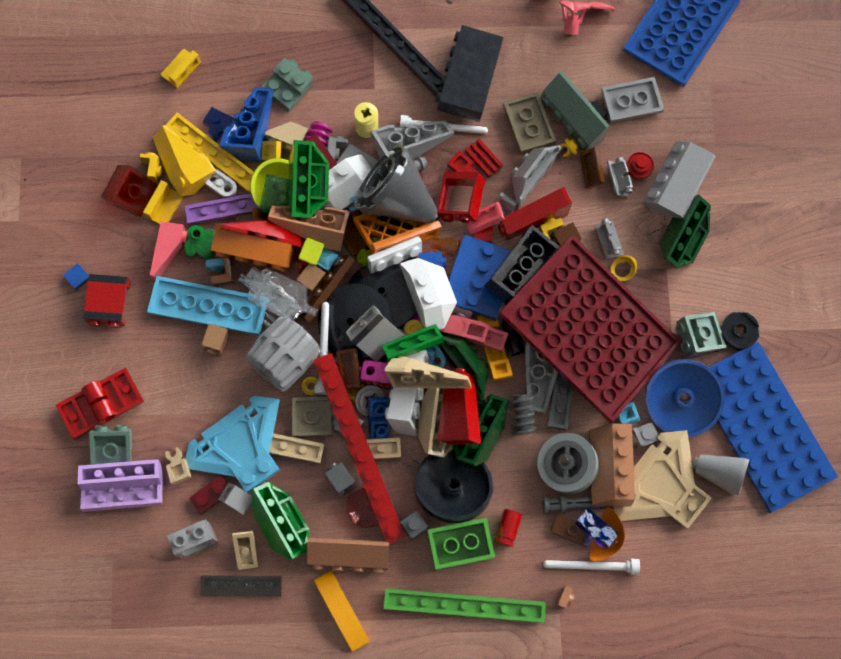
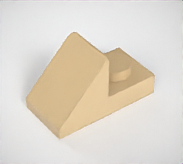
(245, 550)

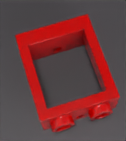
(453, 179)

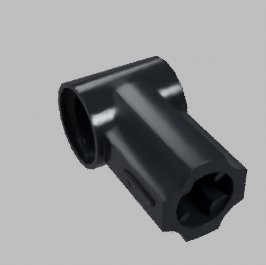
(514, 342)

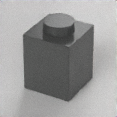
(414, 525)

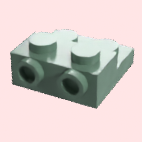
(289, 83)
(700, 334)
(110, 444)

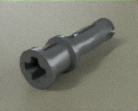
(562, 504)

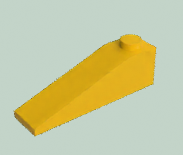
(184, 165)

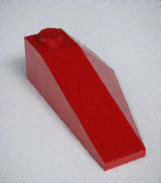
(264, 229)

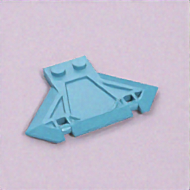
(239, 444)

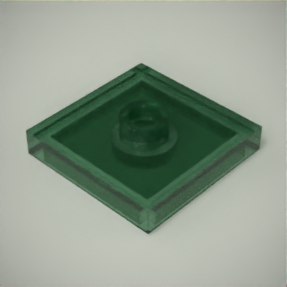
(274, 193)

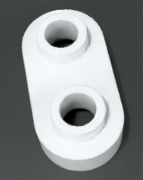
(221, 183)

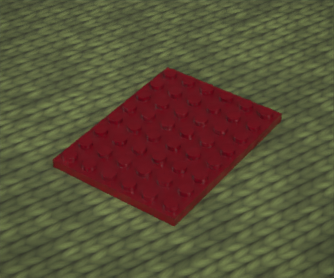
(590, 328)

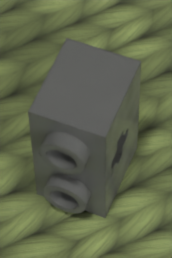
(340, 479)

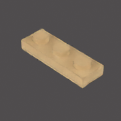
(297, 448)

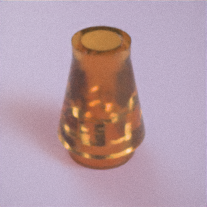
(446, 245)

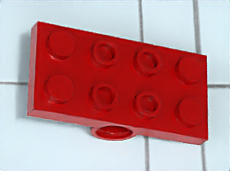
(99, 403)

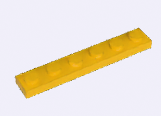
(217, 156)

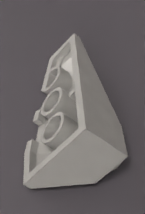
(413, 138)

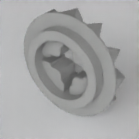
(366, 391)

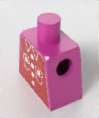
(374, 374)

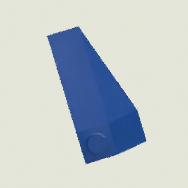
(249, 127)

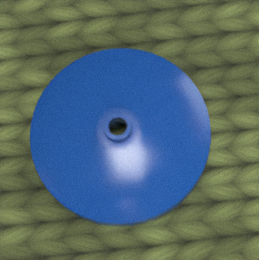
(703, 402)

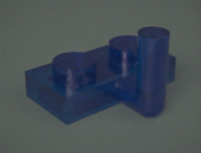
(217, 122)
(596, 529)

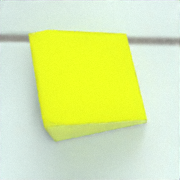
(311, 251)

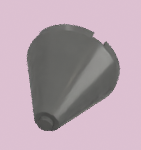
(396, 190)

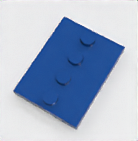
(471, 271)

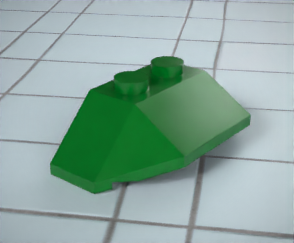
(307, 179)
(280, 520)

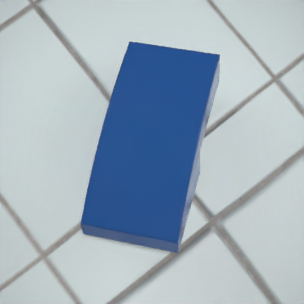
(377, 423)

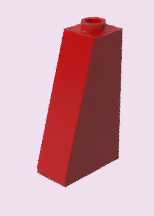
(551, 206)
(459, 415)

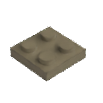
(311, 417)

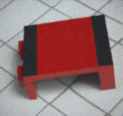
(105, 300)

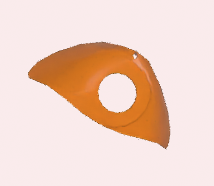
(599, 553)

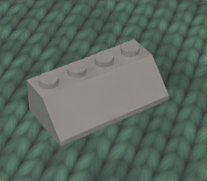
(679, 180)

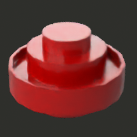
(640, 165)

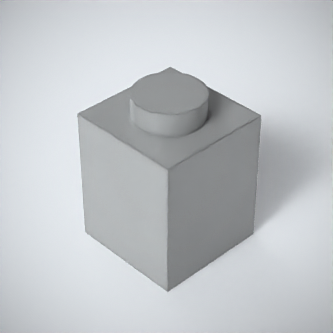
(236, 498)

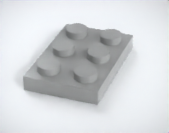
(632, 100)

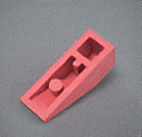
(168, 245)

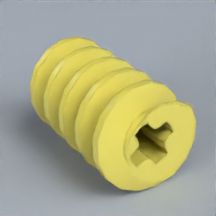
(366, 119)

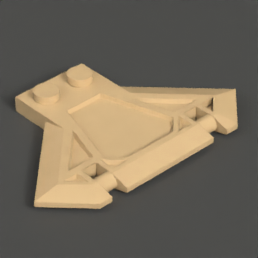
(666, 483)

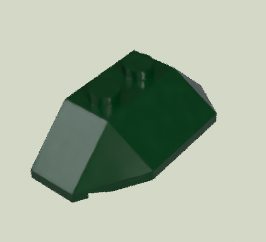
(686, 235)
(463, 355)
(492, 419)

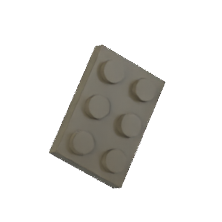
(529, 122)

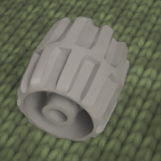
(282, 353)

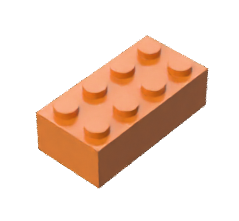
(253, 248)

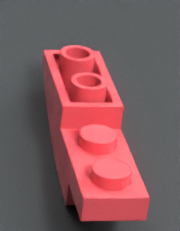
(475, 332)

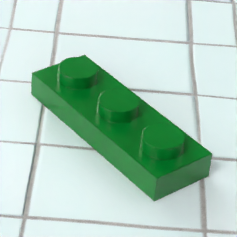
(413, 343)

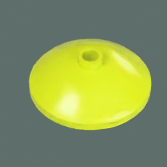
(275, 167)

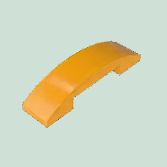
(496, 360)
(341, 611)

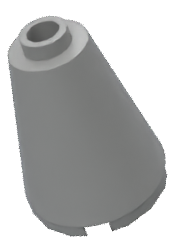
(722, 471)

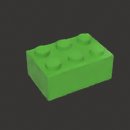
(460, 544)

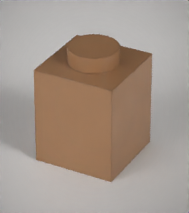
(311, 278)
(215, 339)

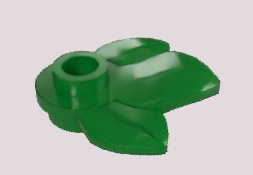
(201, 244)

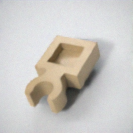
(178, 469)

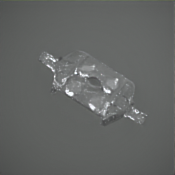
(293, 297)

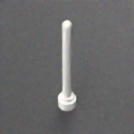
(455, 127)
(318, 388)
(631, 566)

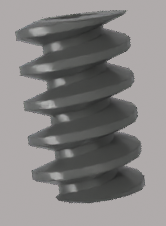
(523, 413)

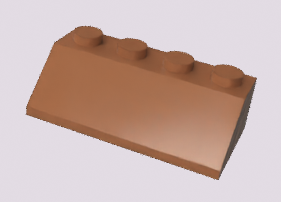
(615, 474)
(347, 554)

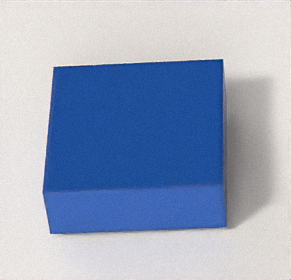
(76, 276)

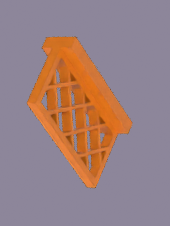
(425, 232)

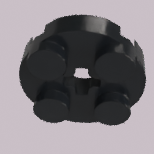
(750, 331)

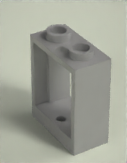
(199, 538)

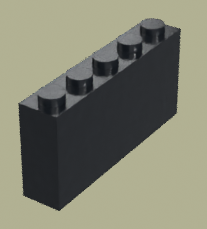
(469, 73)

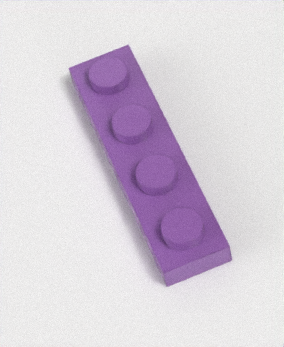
(219, 209)

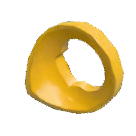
(622, 259)

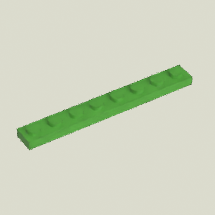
(464, 605)

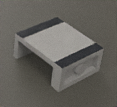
(372, 332)

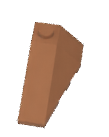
(324, 226)

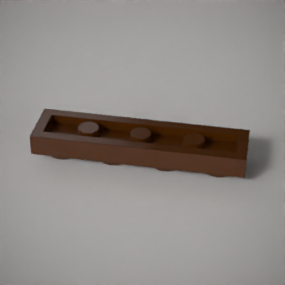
(330, 280)

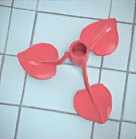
(572, 21)

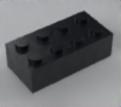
(521, 264)

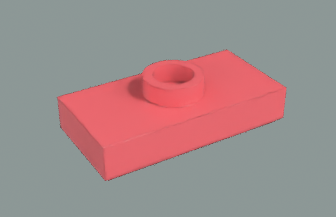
(487, 217)

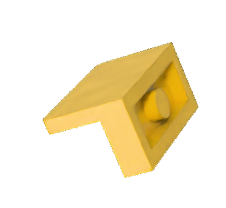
(181, 67)
(162, 204)

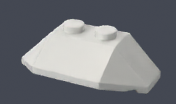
(345, 181)
(429, 291)

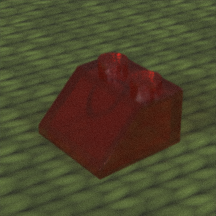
(129, 190)

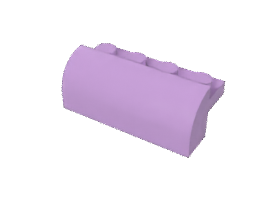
(120, 485)

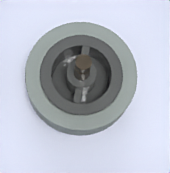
(568, 463)

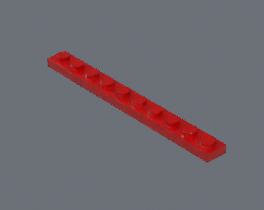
(359, 448)

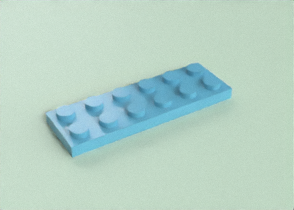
(205, 305)

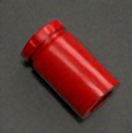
(508, 528)

